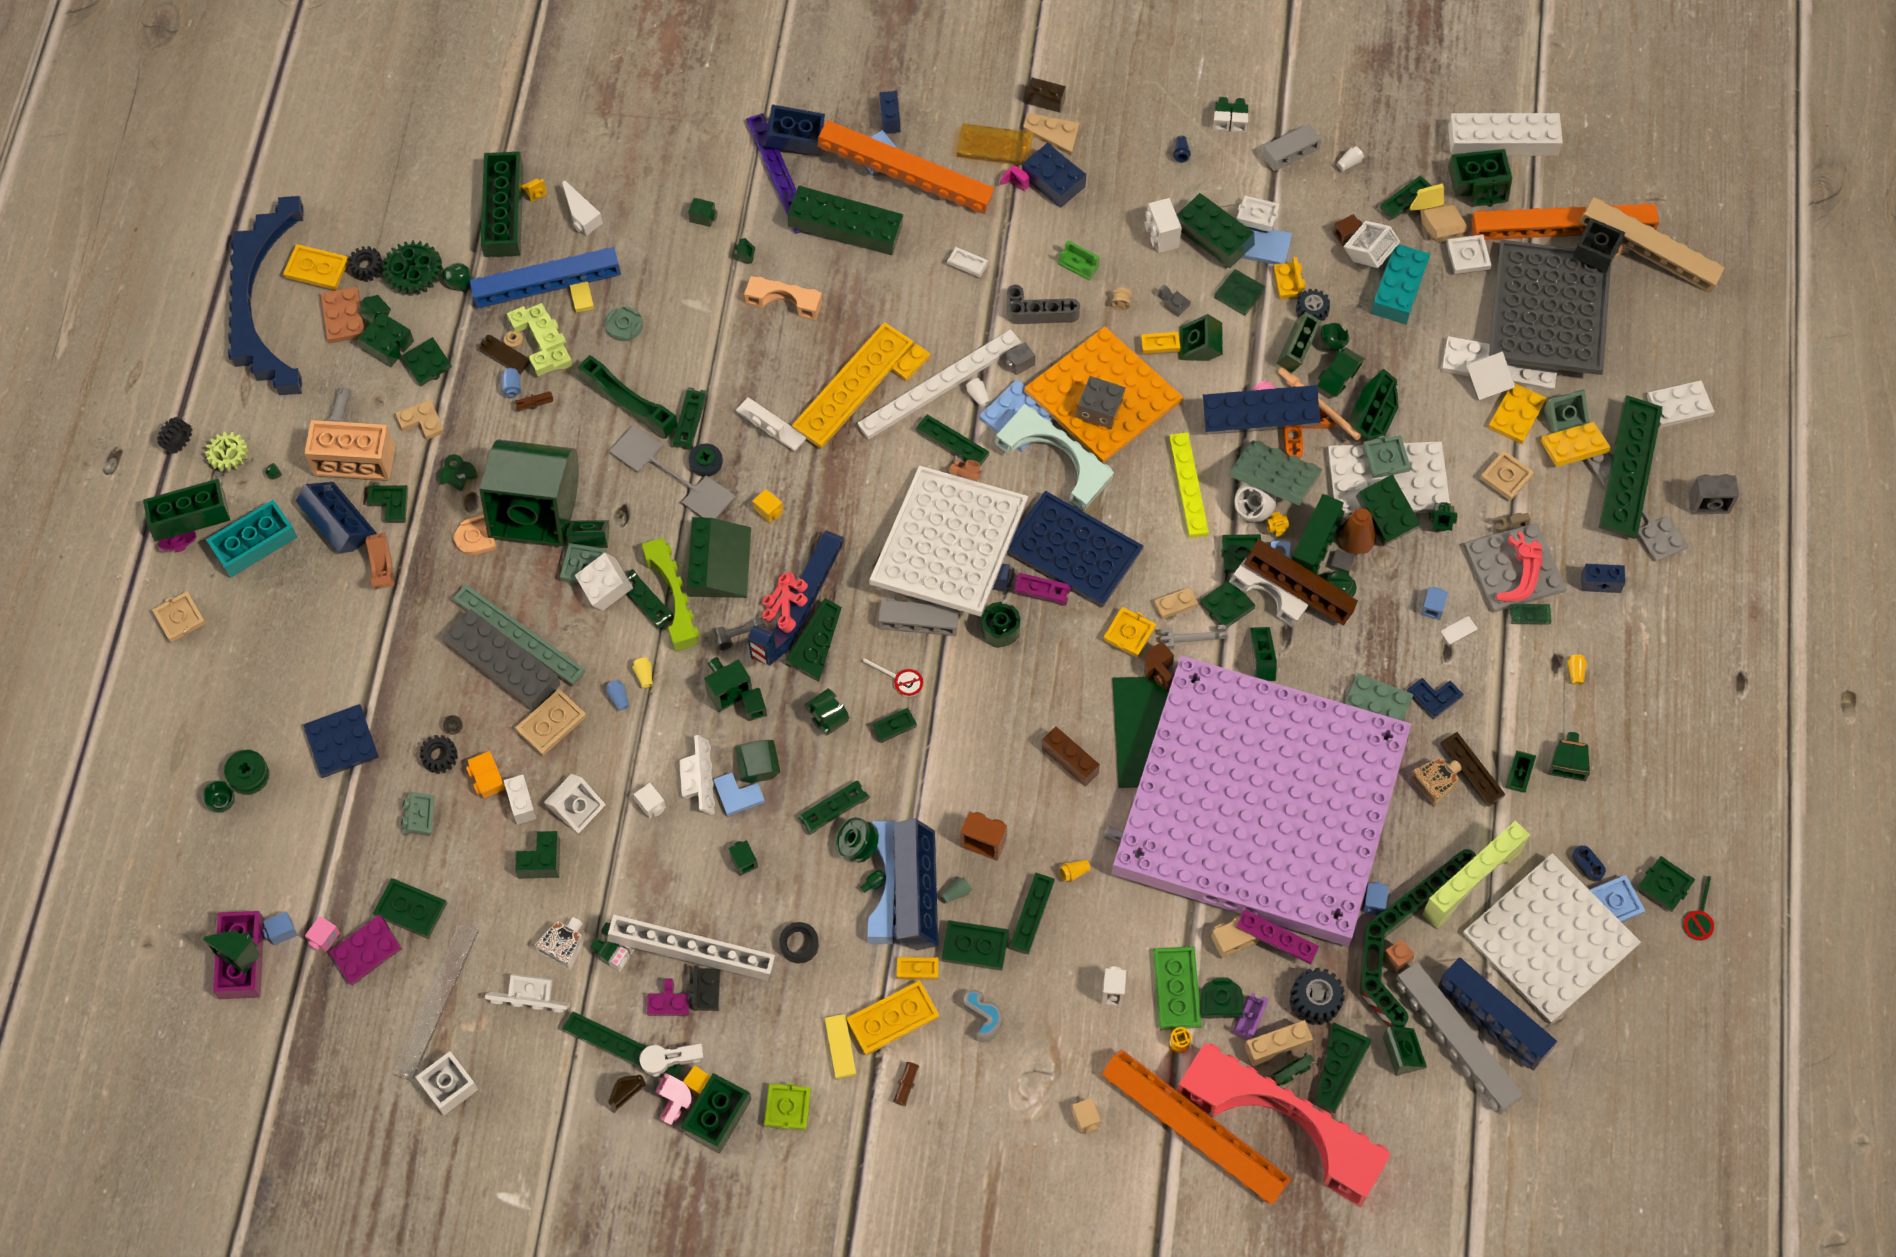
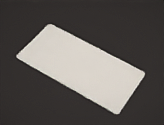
(1459, 630)

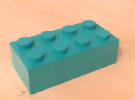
(1400, 284)
(251, 538)

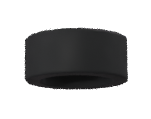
(802, 957)

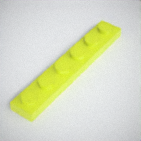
(1188, 485)

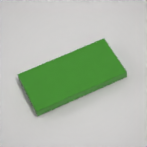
(1177, 988)

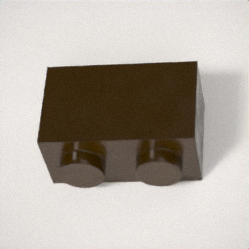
(1045, 95)

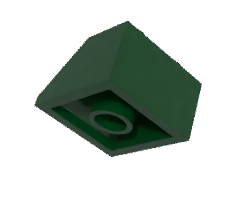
(1201, 339)
(234, 949)

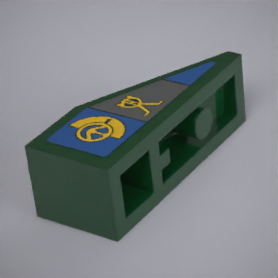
(1263, 653)

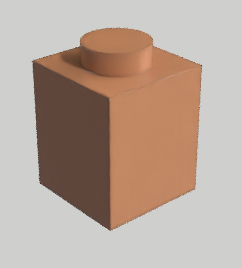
(1398, 956)

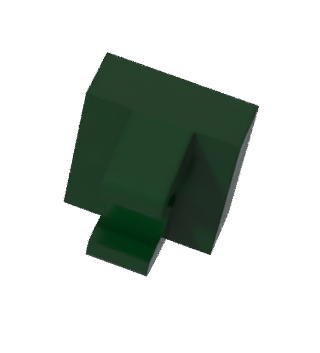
(745, 251)

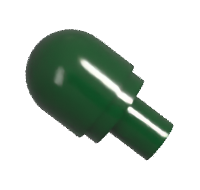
(874, 881)

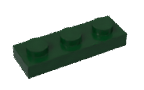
(1404, 198)

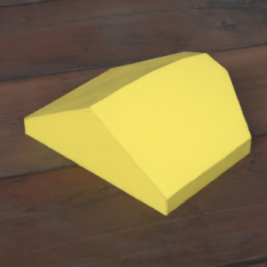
(1428, 198)

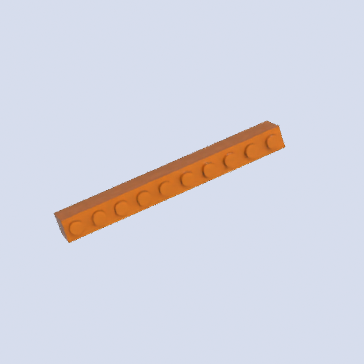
(905, 167)
(1547, 222)
(1196, 1127)

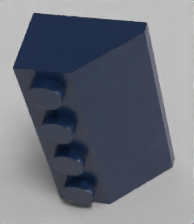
(334, 516)

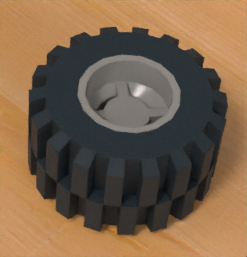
(1317, 996)

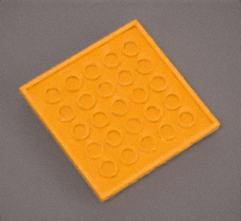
(1109, 359)

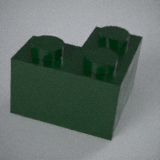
(543, 861)

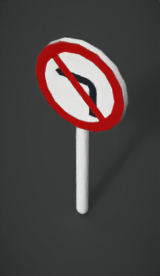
(907, 682)

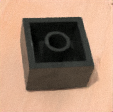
(1599, 244)

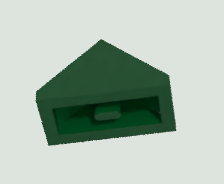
(1520, 771)

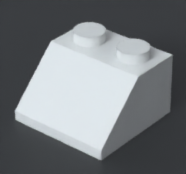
(574, 803)

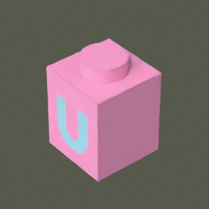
(322, 934)

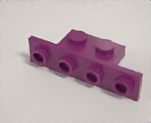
(1277, 936)

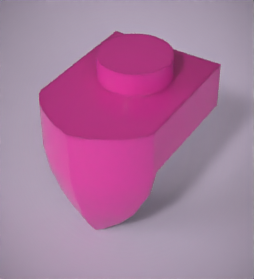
(1017, 176)

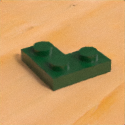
(392, 497)

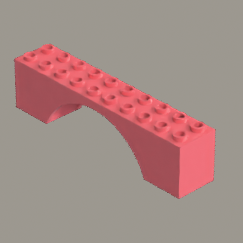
(1348, 1158)

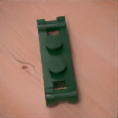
(689, 418)
(648, 601)
(833, 807)

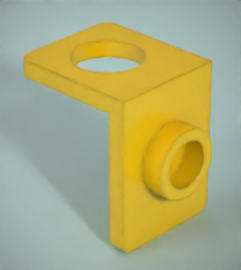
(535, 189)

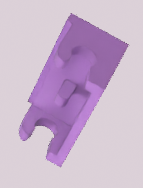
(1252, 1014)

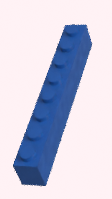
(545, 277)

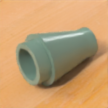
(958, 889)

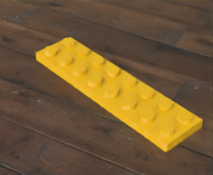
(852, 385)

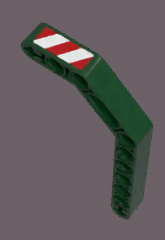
(1384, 929)

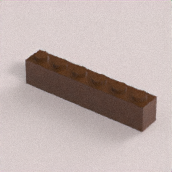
(1301, 582)

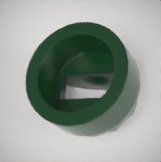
(273, 471)

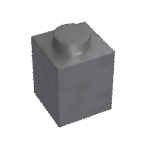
(1020, 358)

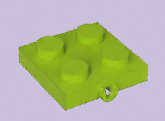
(787, 1107)

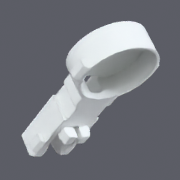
(654, 1062)

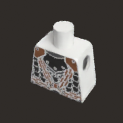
(562, 943)

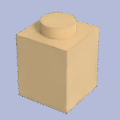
(1086, 1116)

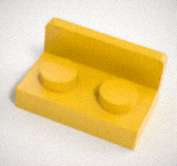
(1289, 279)

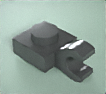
(1174, 302)

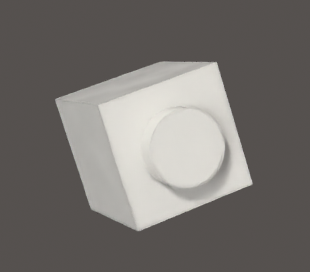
(650, 801)

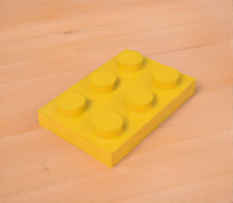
(316, 267)
(1517, 413)
(1575, 444)

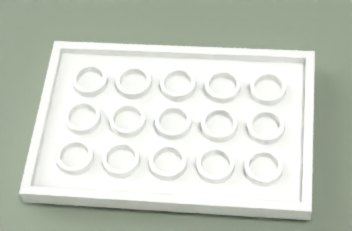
(1421, 486)

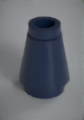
(1181, 150)

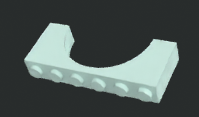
(1030, 427)

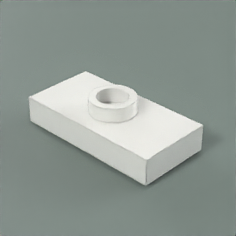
(967, 262)

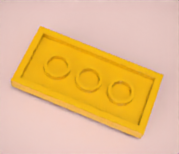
(892, 1018)

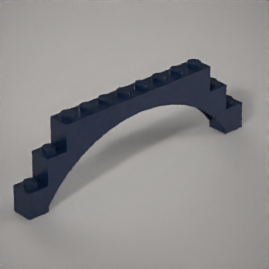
(248, 253)

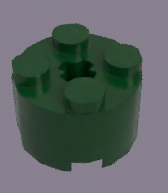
(1000, 624)
(827, 712)

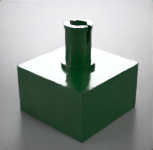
(726, 683)

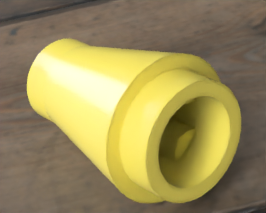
(643, 671)

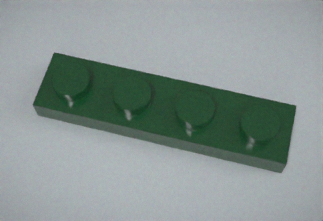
(951, 440)
(1032, 913)

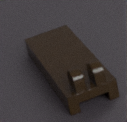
(503, 354)

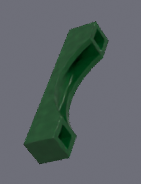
(649, 413)

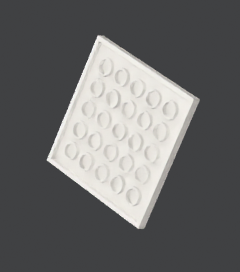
(1551, 938)

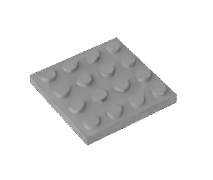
(1501, 572)

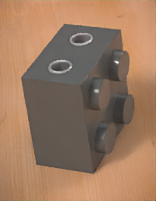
(1100, 402)

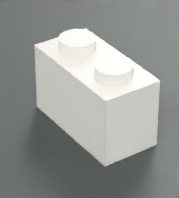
(520, 799)
(1114, 987)

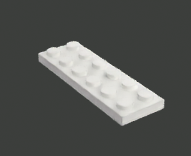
(1462, 352)

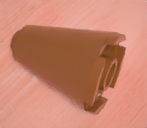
(1357, 533)

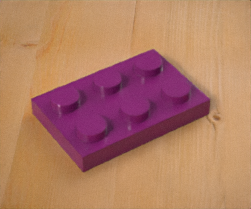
(365, 950)

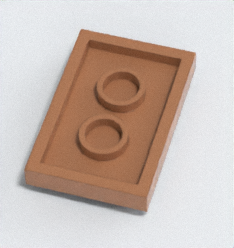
(342, 315)

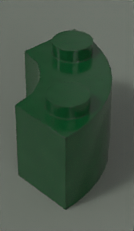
(1344, 366)

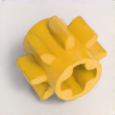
(1277, 524)

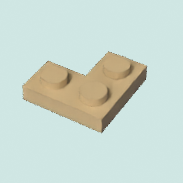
(421, 414)

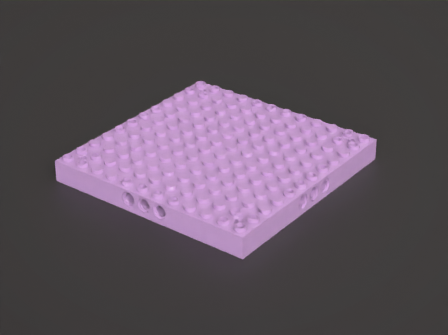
(1263, 800)

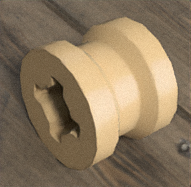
(1122, 298)

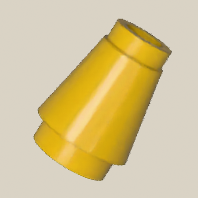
(1577, 668)
(1073, 870)

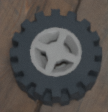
(1315, 299)

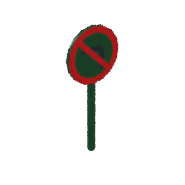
(1699, 924)

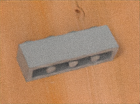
(918, 617)

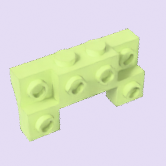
(544, 331)

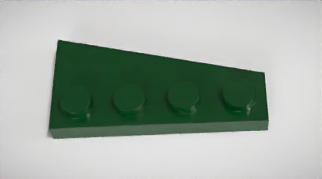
(813, 645)
(1342, 1061)

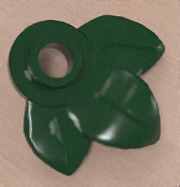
(456, 474)

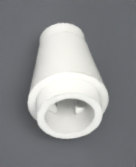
(1350, 158)
(978, 392)

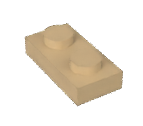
(1176, 603)

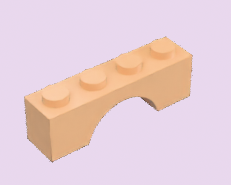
(763, 291)

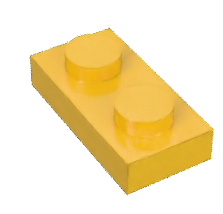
(1160, 342)
(911, 362)
(917, 968)

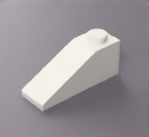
(584, 215)

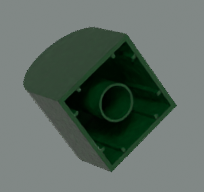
(529, 491)

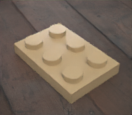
(551, 722)

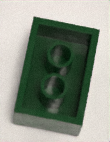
(1470, 166)
(1389, 510)

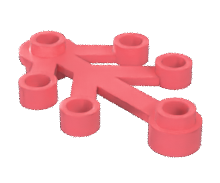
(785, 584)

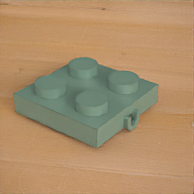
(1387, 456)

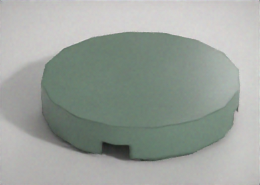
(624, 323)

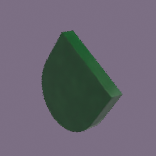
(1222, 999)

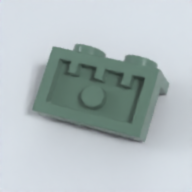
(417, 814)

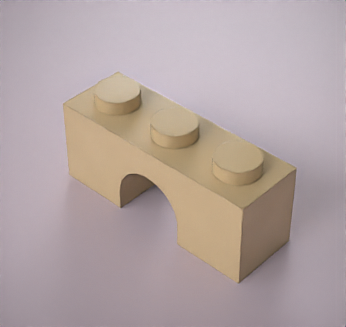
(1267, 1046)

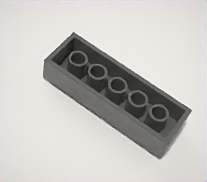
(502, 660)

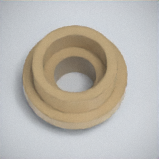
(513, 343)

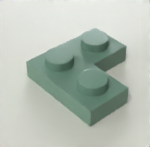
(576, 559)

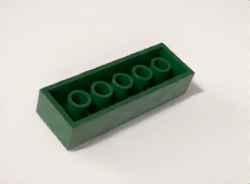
(502, 204)
(845, 220)

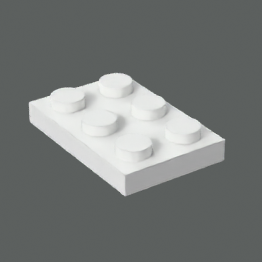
(1682, 403)

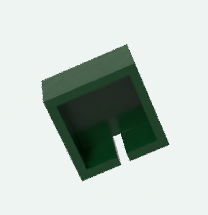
(381, 339)

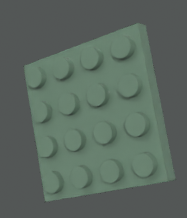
(1275, 472)

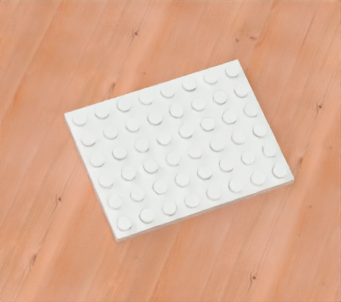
(949, 540)

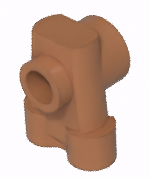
(968, 470)

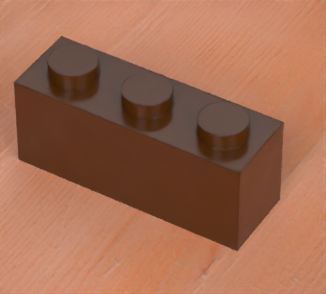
(1070, 756)

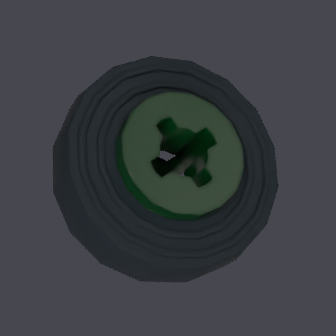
(703, 466)

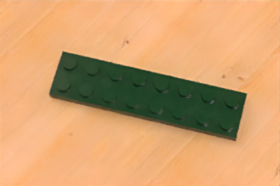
(1630, 467)

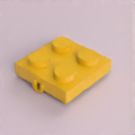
(1129, 632)

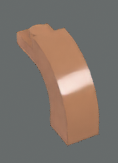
(380, 560)

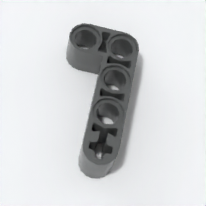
(1065, 309)

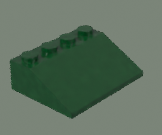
(718, 559)

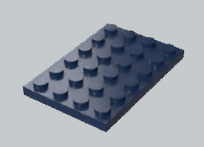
(1074, 548)

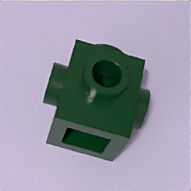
(1446, 522)

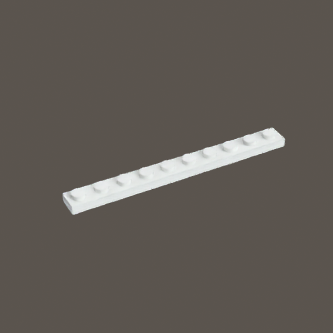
(938, 385)

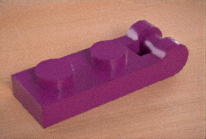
(1042, 588)

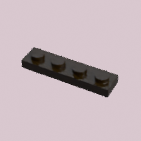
(1473, 769)

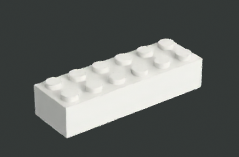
(1515, 132)

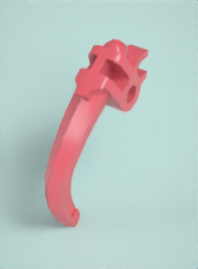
(1532, 561)

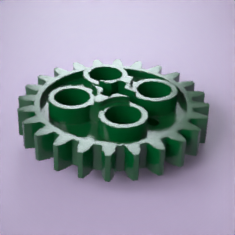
(412, 267)

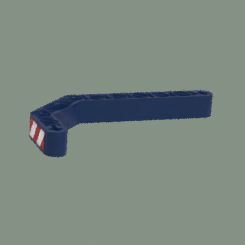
(768, 645)

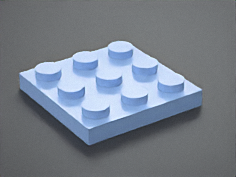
(1007, 405)

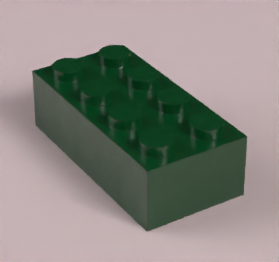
(1215, 230)
(186, 510)
(1319, 533)

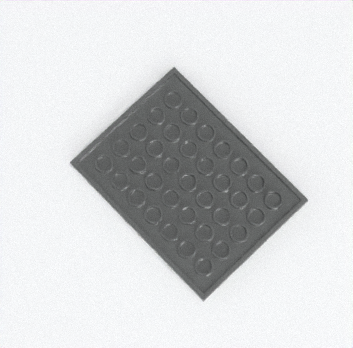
(1549, 308)

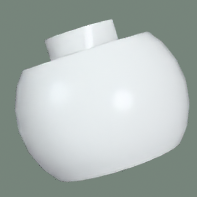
(1244, 503)

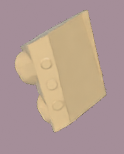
(1442, 222)

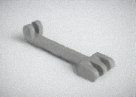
(1169, 639)

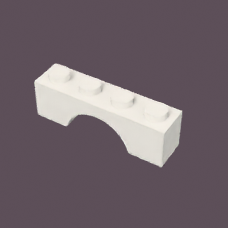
(1288, 606)

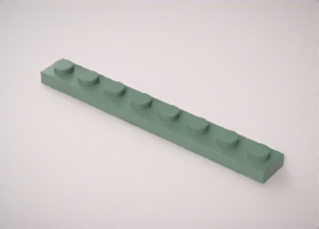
(525, 638)

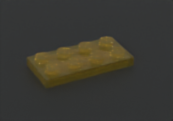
(994, 144)

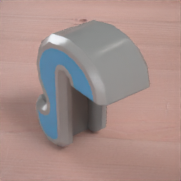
(986, 1011)

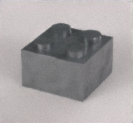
(1713, 494)

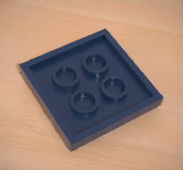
(340, 741)

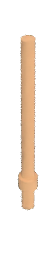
(1294, 381)

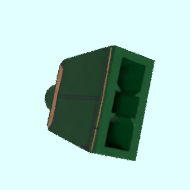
(1570, 759)

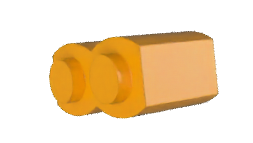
(486, 775)

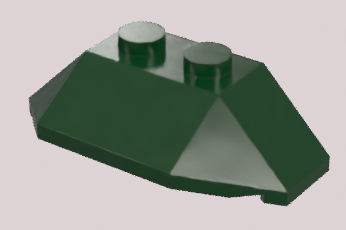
(1375, 406)

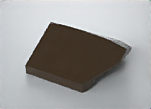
(624, 1090)

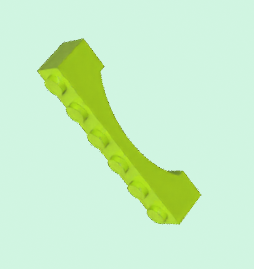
(658, 557)

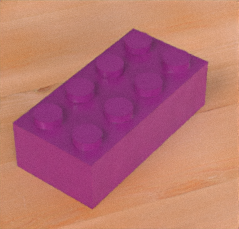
(229, 981)

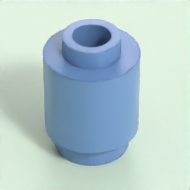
(511, 382)

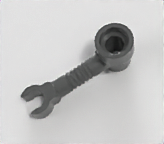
(723, 637)

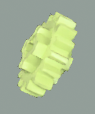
(229, 449)

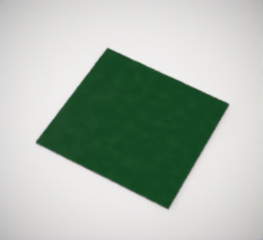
(1137, 716)

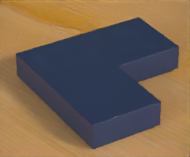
(1435, 701)

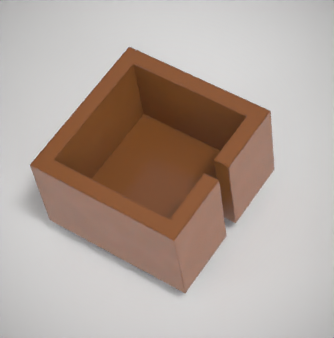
(983, 835)

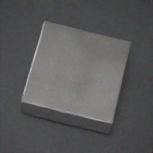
(1342, 561)

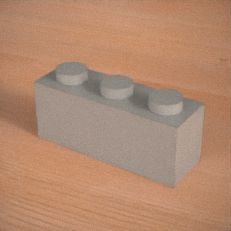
(1291, 147)

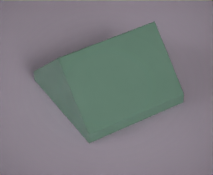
(1567, 411)

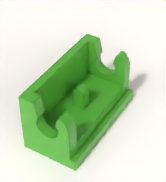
(1079, 260)

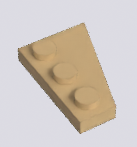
(1055, 131)

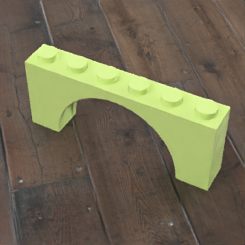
(1500, 850)

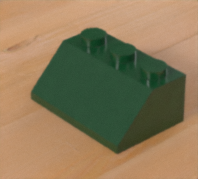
(716, 1113)

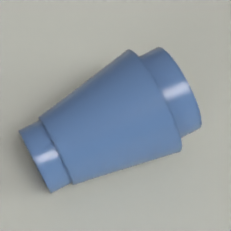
(618, 695)

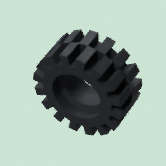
(362, 255)
(174, 435)
(433, 744)

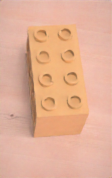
(350, 450)

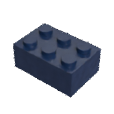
(794, 129)
(1054, 175)

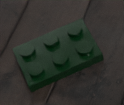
(410, 908)
(975, 945)

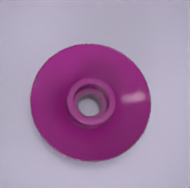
(177, 543)

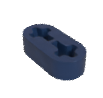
(1589, 863)

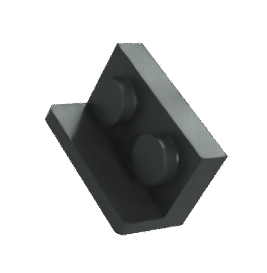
(705, 989)

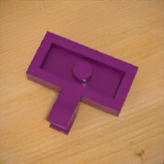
(668, 1003)

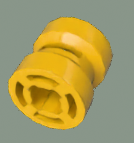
(1178, 1044)

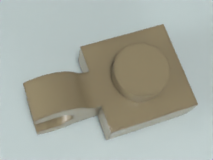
(1515, 521)

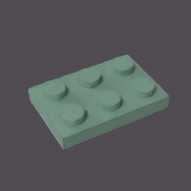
(1378, 697)

